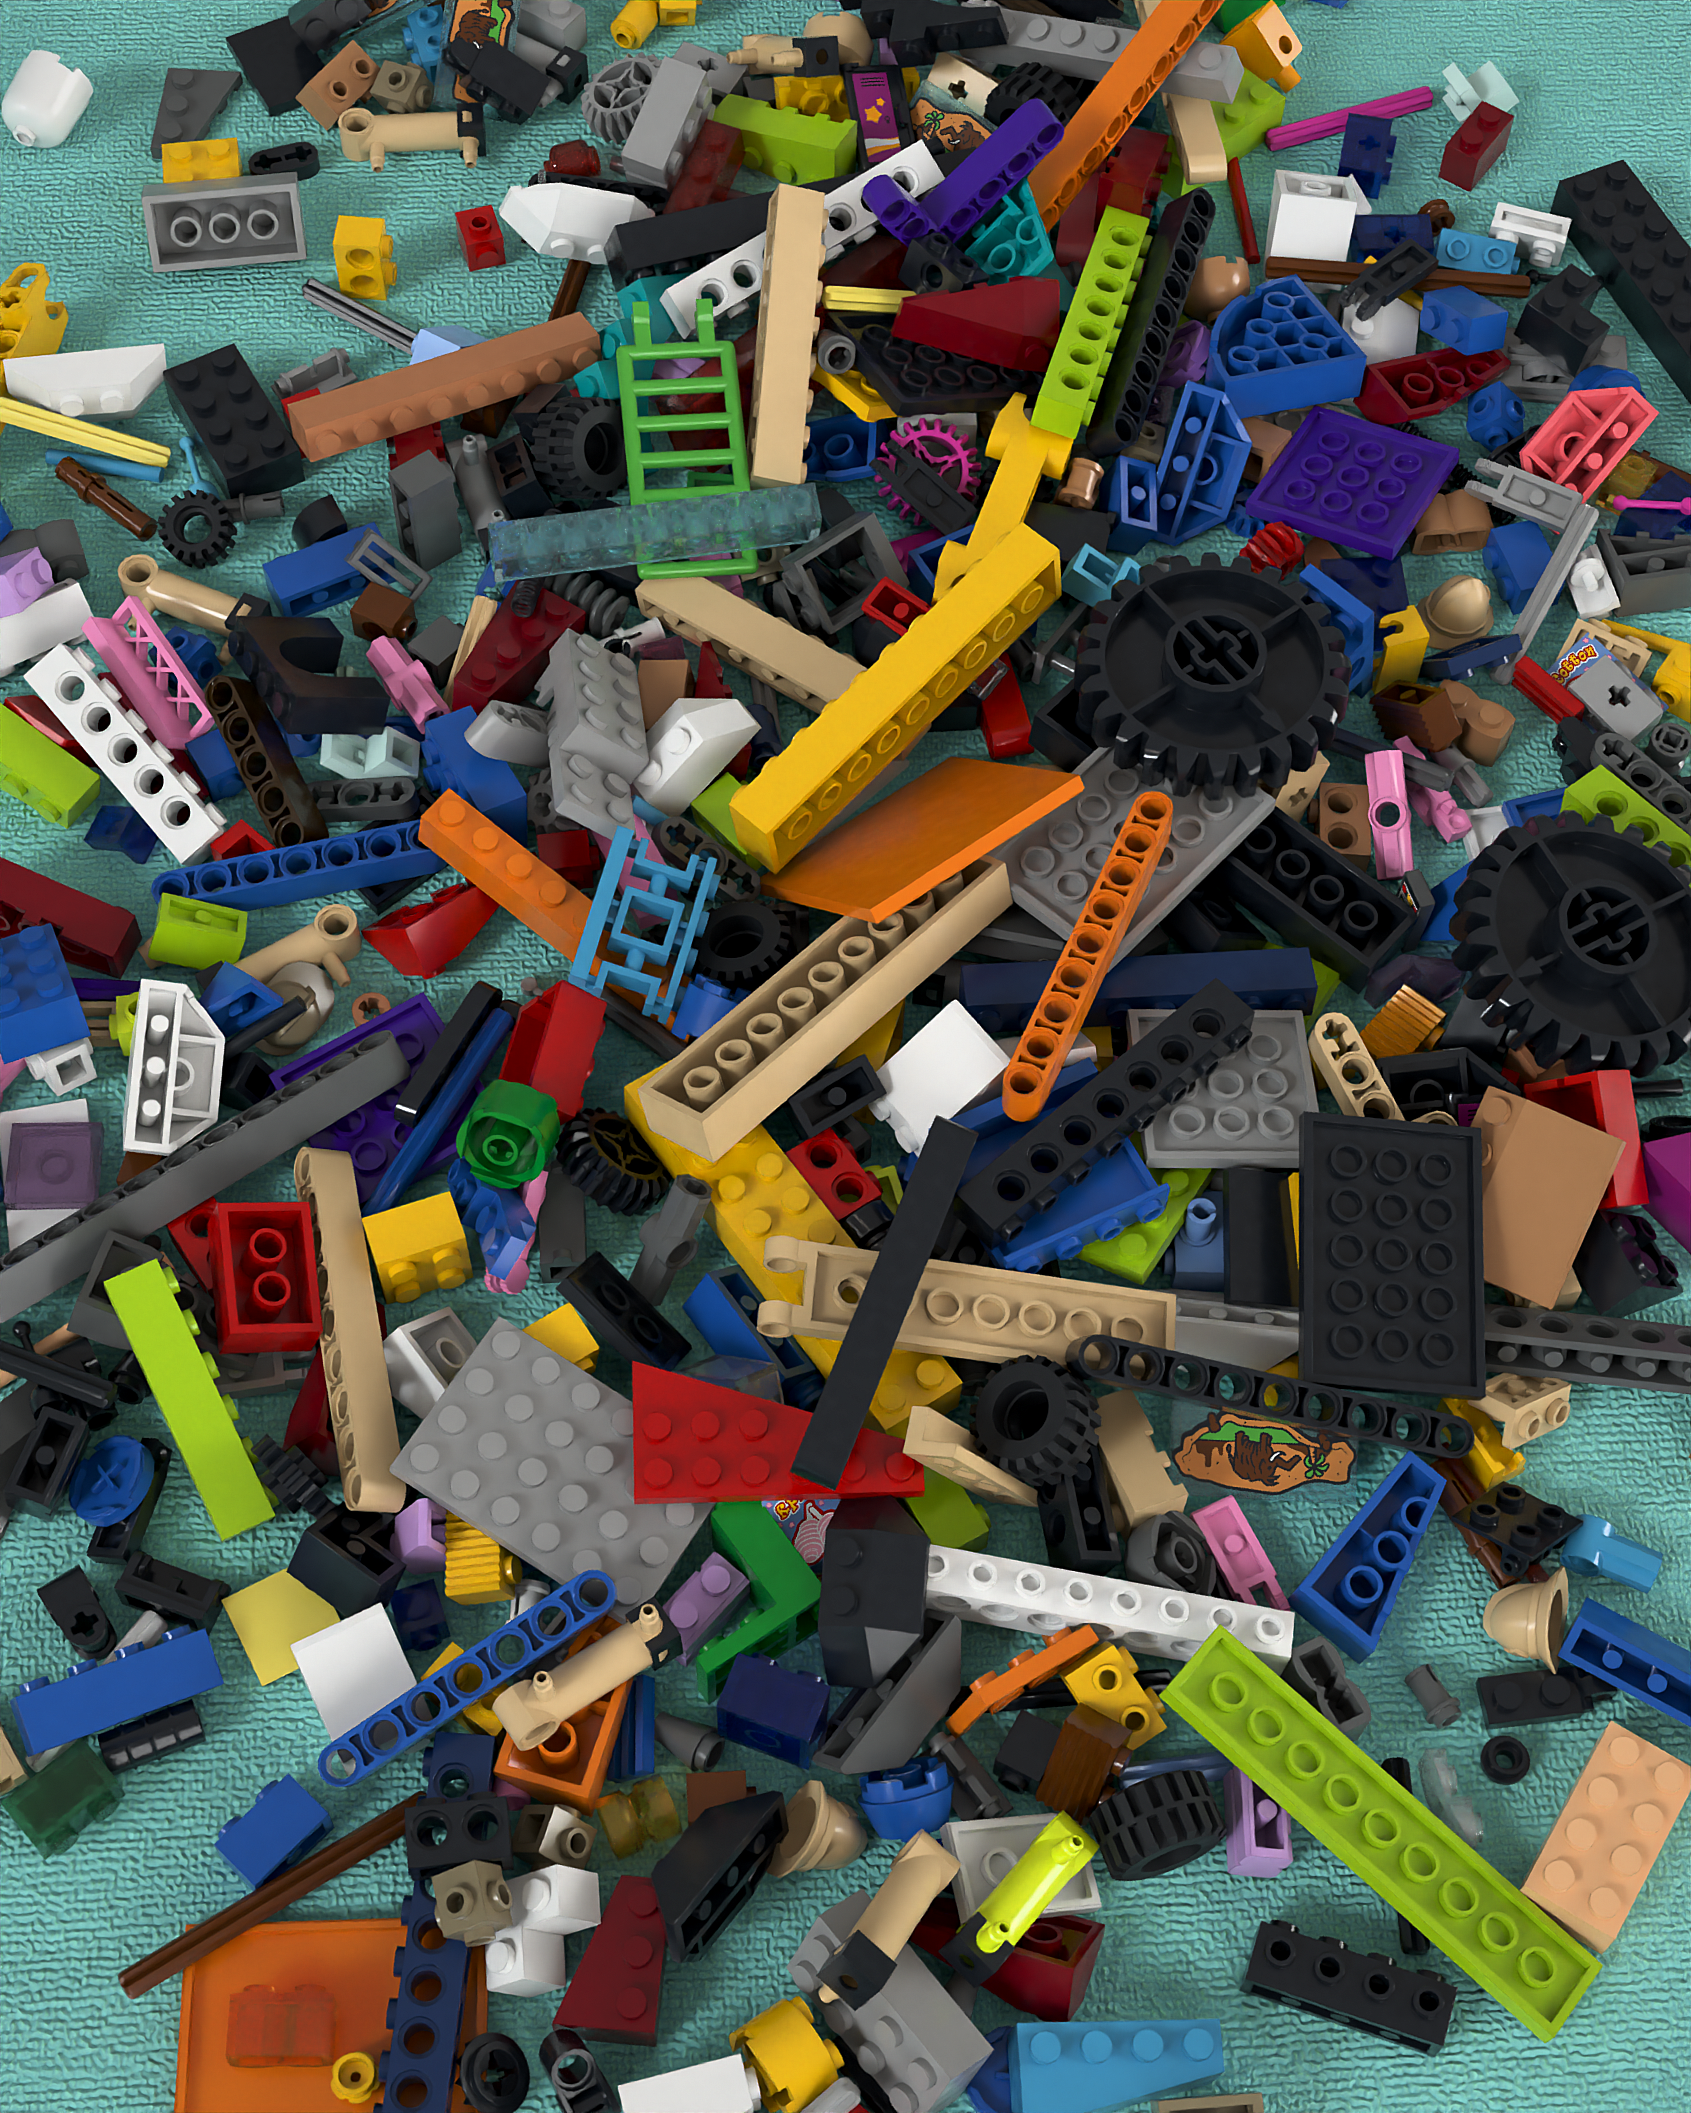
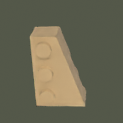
(1132, 1466)

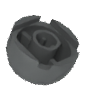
(1169, 1555)

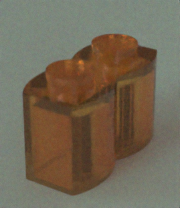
(281, 2028)

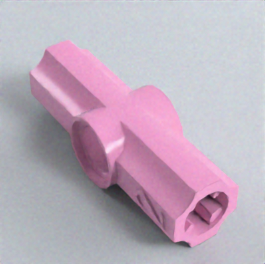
(406, 681)
(1386, 788)

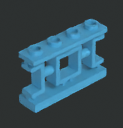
(610, 915)

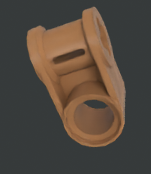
(1079, 484)

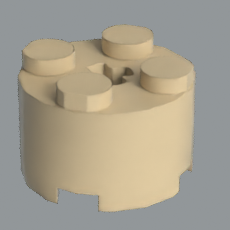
(852, 34)

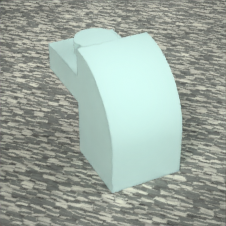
(1483, 85)
(374, 757)

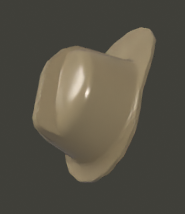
(317, 993)

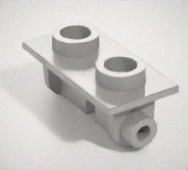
(326, 374)

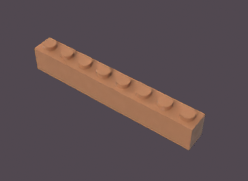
(443, 386)

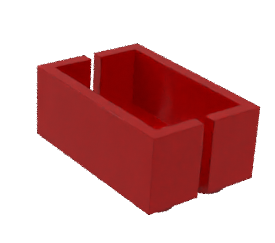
(556, 1044)
(1607, 1104)

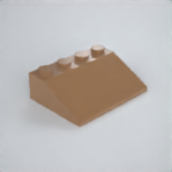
(1538, 1192)

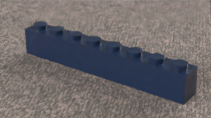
(1006, 994)

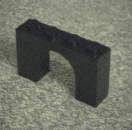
(281, 663)

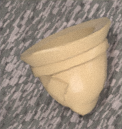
(1456, 612)
(1530, 1618)
(819, 1834)

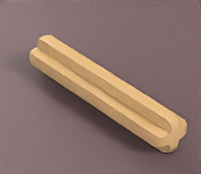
(480, 615)

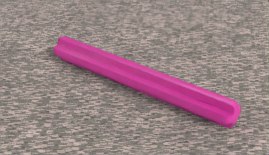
(1335, 121)

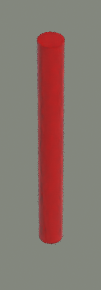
(1242, 212)

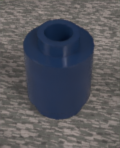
(766, 741)

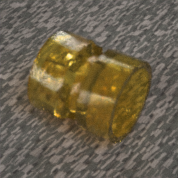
(620, 1820)

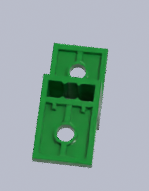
(780, 1589)

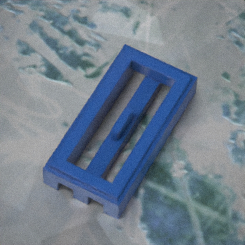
(635, 1741)

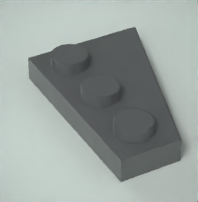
(190, 104)

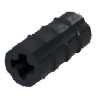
(151, 1737)

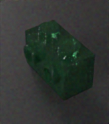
(64, 1800)

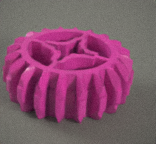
(946, 463)

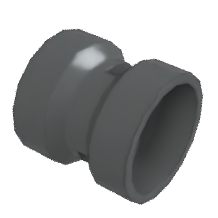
(1669, 747)

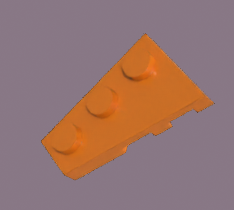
(1027, 1669)

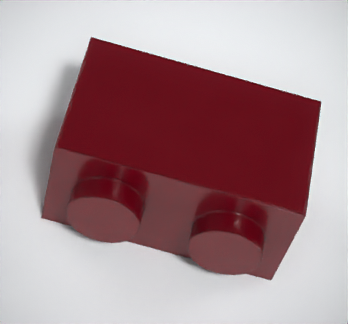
(1475, 146)

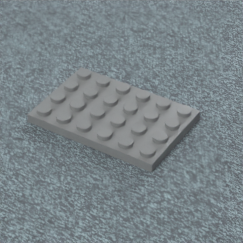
(1063, 853)
(547, 1470)

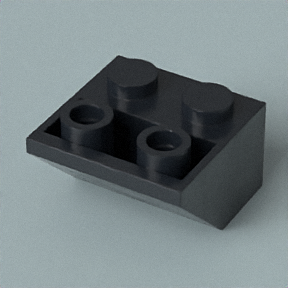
(1624, 1265)

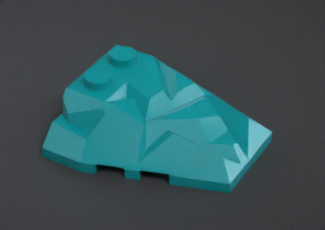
(1009, 237)

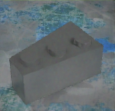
(1647, 571)

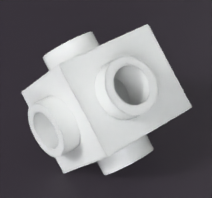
(64, 1066)

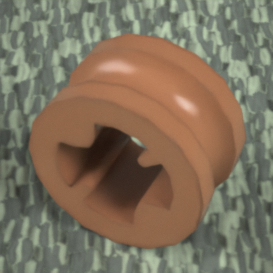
(367, 1002)

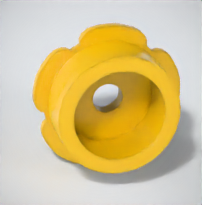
(345, 2067)

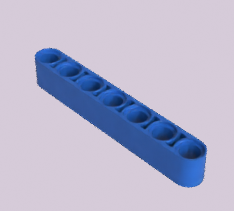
(320, 861)
(444, 1681)

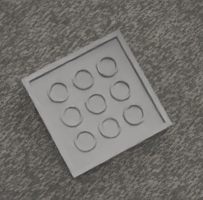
(1244, 1109)

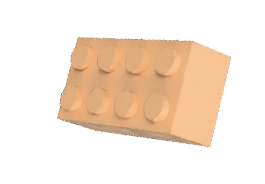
(1607, 1836)

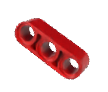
(1005, 718)

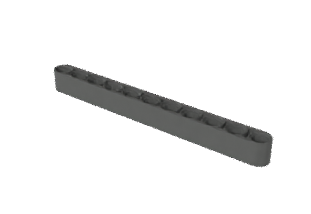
(201, 1169)

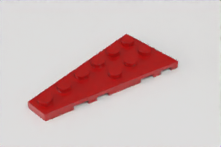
(735, 1447)

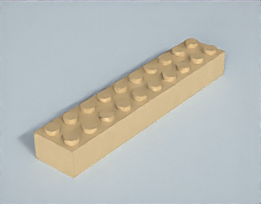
(814, 1012)

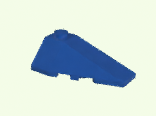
(843, 448)

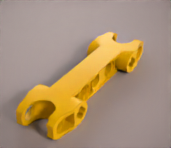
(25, 320)
(1024, 457)

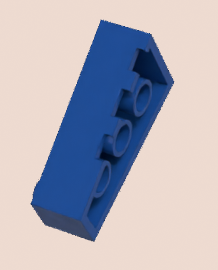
(1362, 1570)

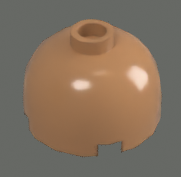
(1215, 287)

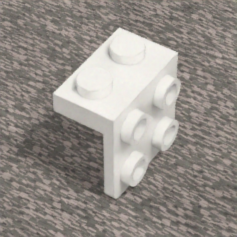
(1537, 234)

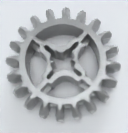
(618, 95)

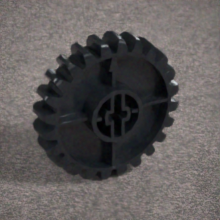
(1212, 676)
(1556, 980)

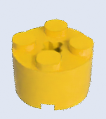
(787, 2056)

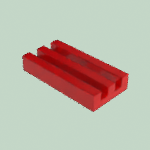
(1545, 691)

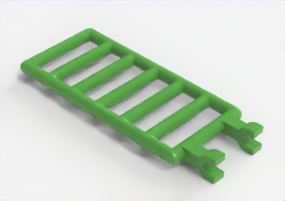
(634, 425)

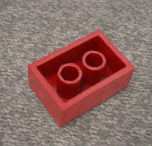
(264, 1277)

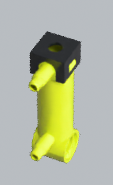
(1019, 1899)

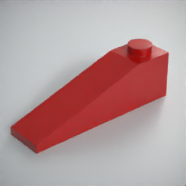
(432, 933)

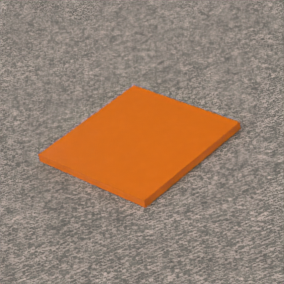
(919, 837)
(346, 1958)

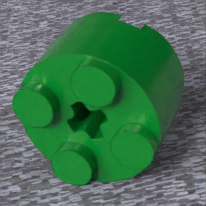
(509, 1134)

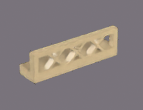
(952, 1453)

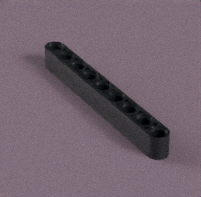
(1150, 324)
(884, 1304)
(1292, 1403)

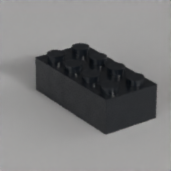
(233, 424)

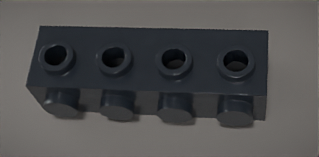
(1349, 1987)

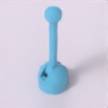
(187, 444)

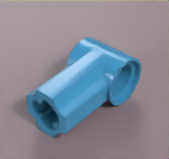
(1598, 1550)

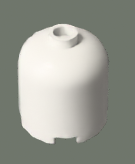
(44, 100)

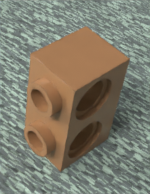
(1346, 830)

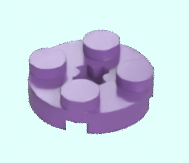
(1186, 355)

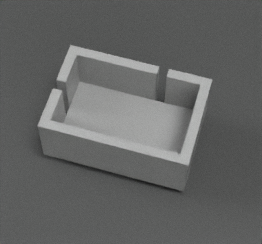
(668, 125)

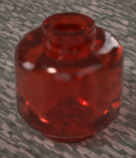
(574, 159)

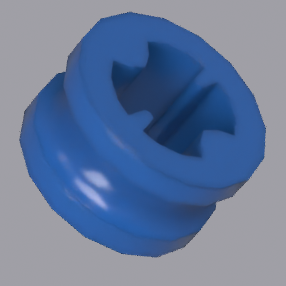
(807, 1392)

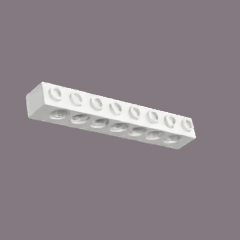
(910, 166)
(1118, 1611)

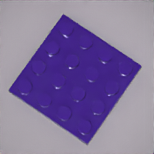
(1353, 482)
(371, 1131)

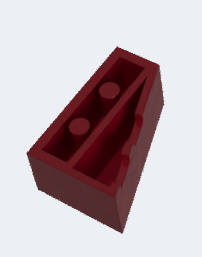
(1134, 174)
(621, 1973)

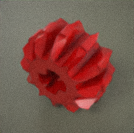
(1274, 546)

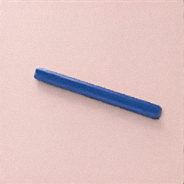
(439, 1113)

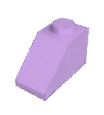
(421, 1537)

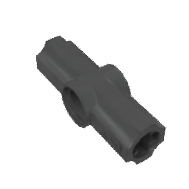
(670, 1238)

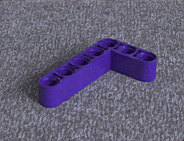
(974, 184)

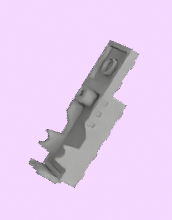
(593, 732)

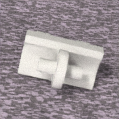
(1591, 585)

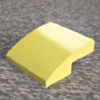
(272, 1618)

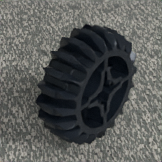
(611, 1162)

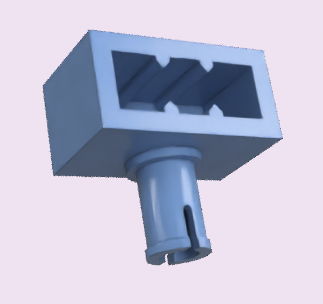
(1197, 1249)

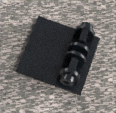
(1519, 1524)

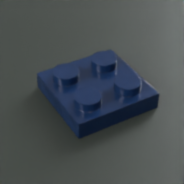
(1460, 660)

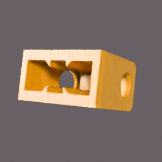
(1266, 46)

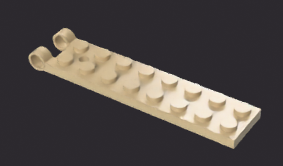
(967, 1307)

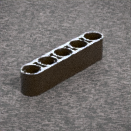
(264, 762)

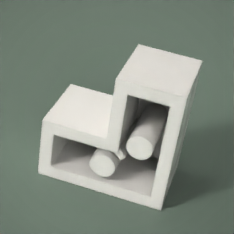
(544, 1908)

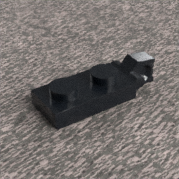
(120, 1540)
(1539, 1696)

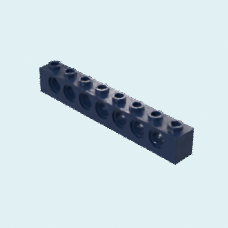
(451, 1758)

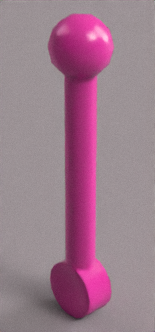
(1621, 503)

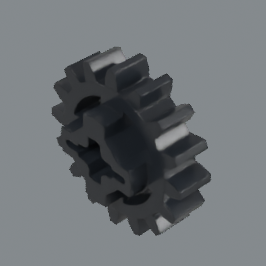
(293, 1478)

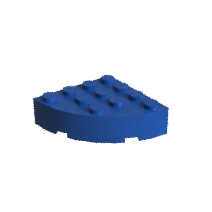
(1281, 351)

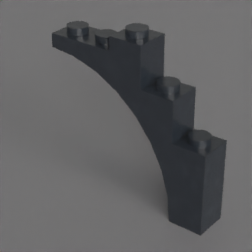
(927, 27)

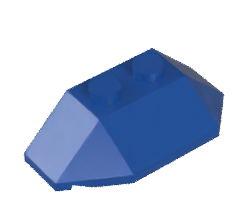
(1200, 464)

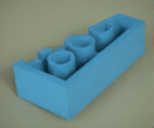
(1109, 2063)

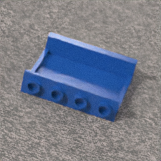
(1099, 1208)

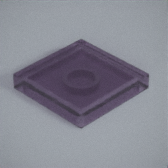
(53, 1165)

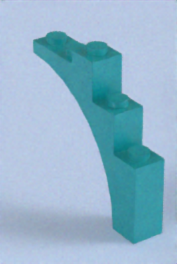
(602, 376)

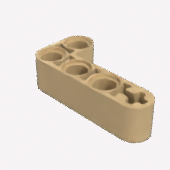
(1355, 1056)

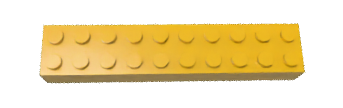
(896, 697)
(765, 1196)

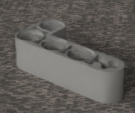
(511, 734)

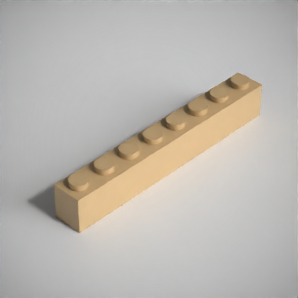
(785, 337)
(753, 640)

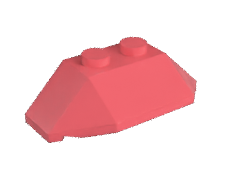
(1587, 437)

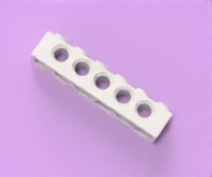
(54, 681)

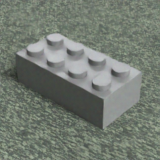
(224, 222)
(908, 2032)

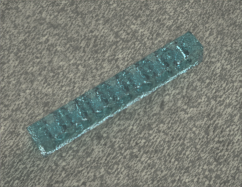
(654, 532)

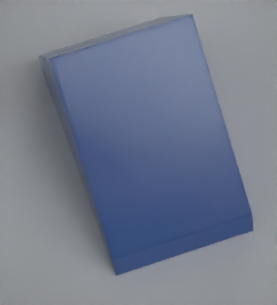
(237, 1000)

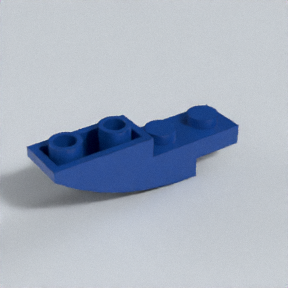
(495, 1214)

